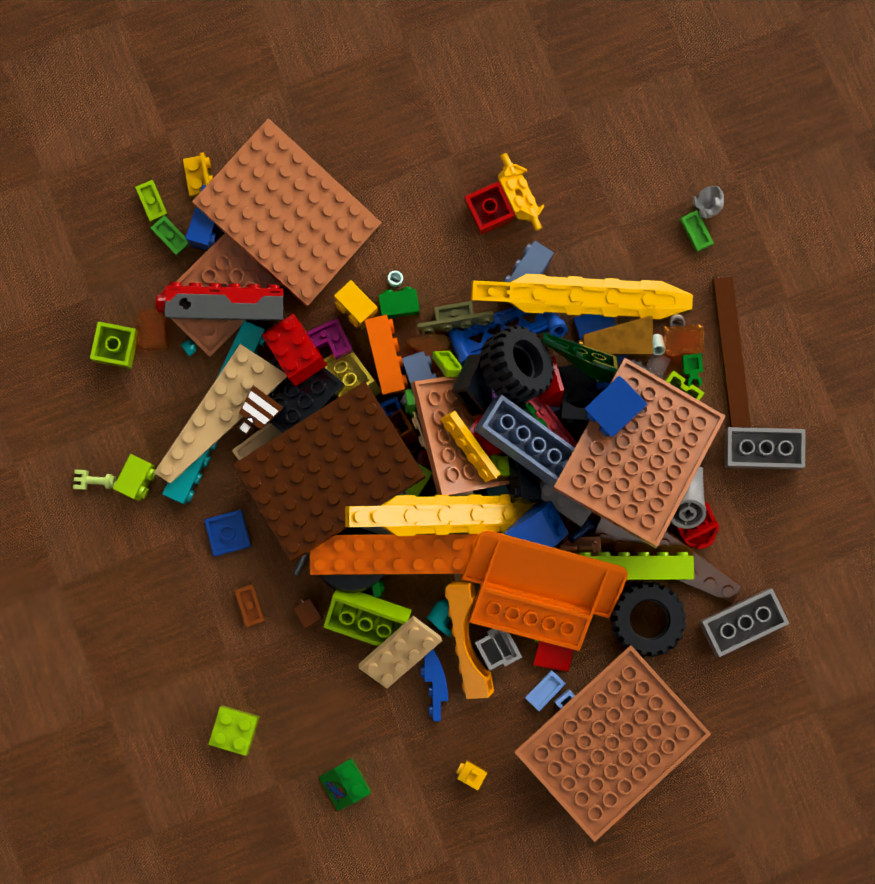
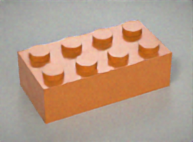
(385, 356)

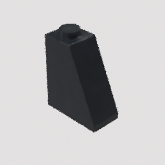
(472, 387)

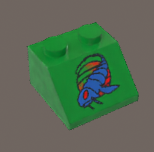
(345, 784)

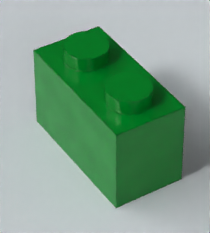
(399, 303)

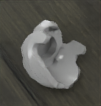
(709, 201)

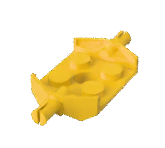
(518, 192)

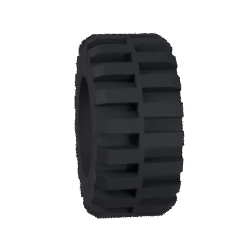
(533, 361)
(674, 614)

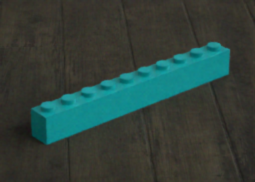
(182, 488)

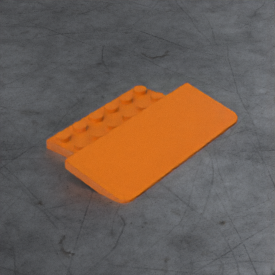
(539, 589)

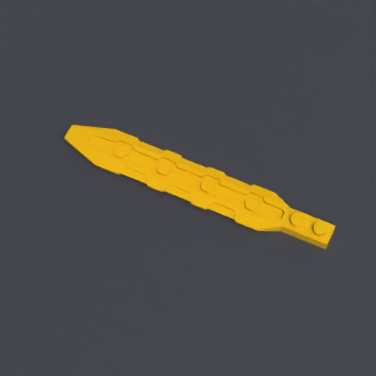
(586, 296)
(439, 514)

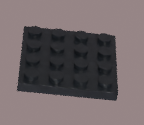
(303, 399)

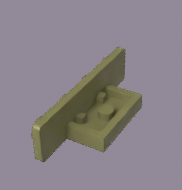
(455, 316)

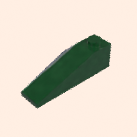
(593, 362)

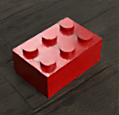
(294, 350)

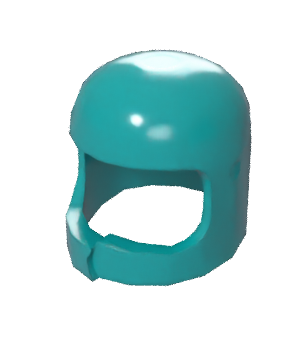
(440, 617)

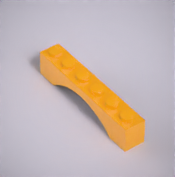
(476, 677)

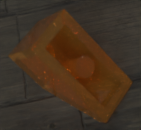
(429, 343)

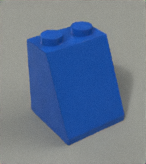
(615, 407)

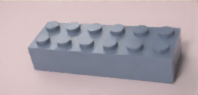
(524, 439)

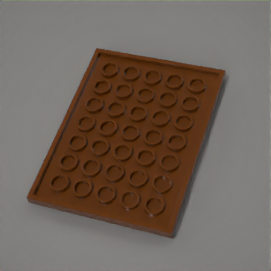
(325, 463)

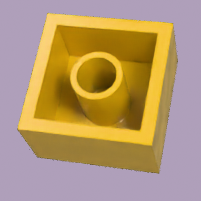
(355, 304)

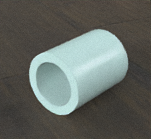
(658, 344)

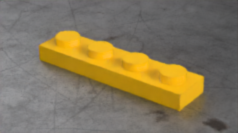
(470, 446)

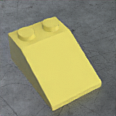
(351, 373)

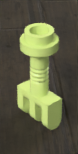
(109, 481)

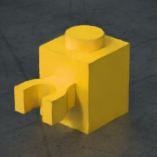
(471, 774)

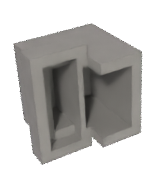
(497, 649)

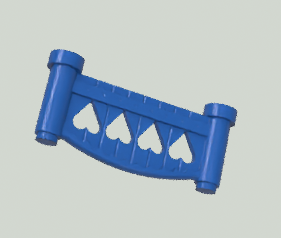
(544, 322)

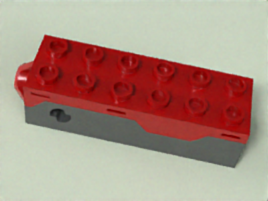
(221, 302)

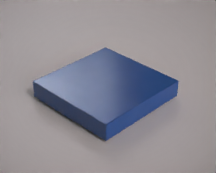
(227, 533)

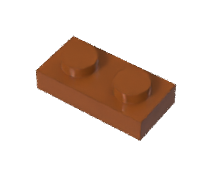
(249, 605)

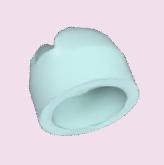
(396, 276)

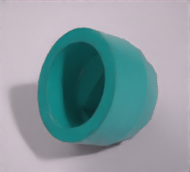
(189, 347)

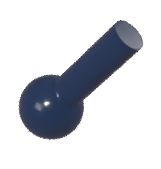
(588, 527)

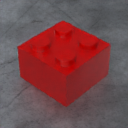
(489, 208)

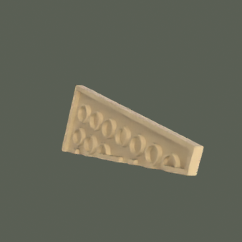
(219, 410)

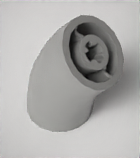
(692, 507)

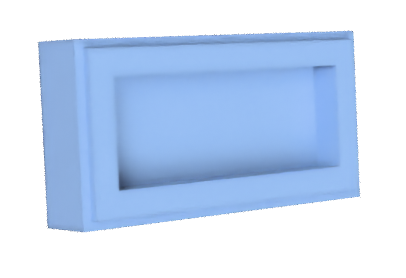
(545, 690)

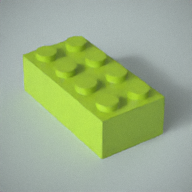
(365, 617)

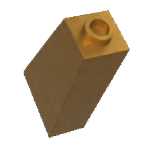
(623, 340)

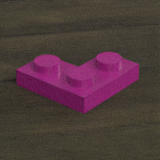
(331, 334)

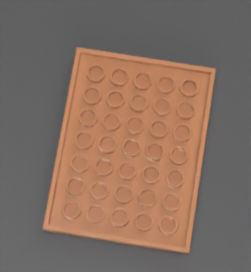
(286, 212)
(648, 464)
(612, 743)

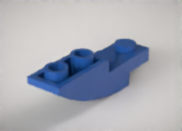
(434, 673)

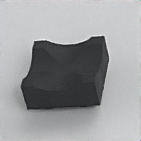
(577, 385)
(572, 415)

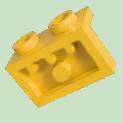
(197, 173)

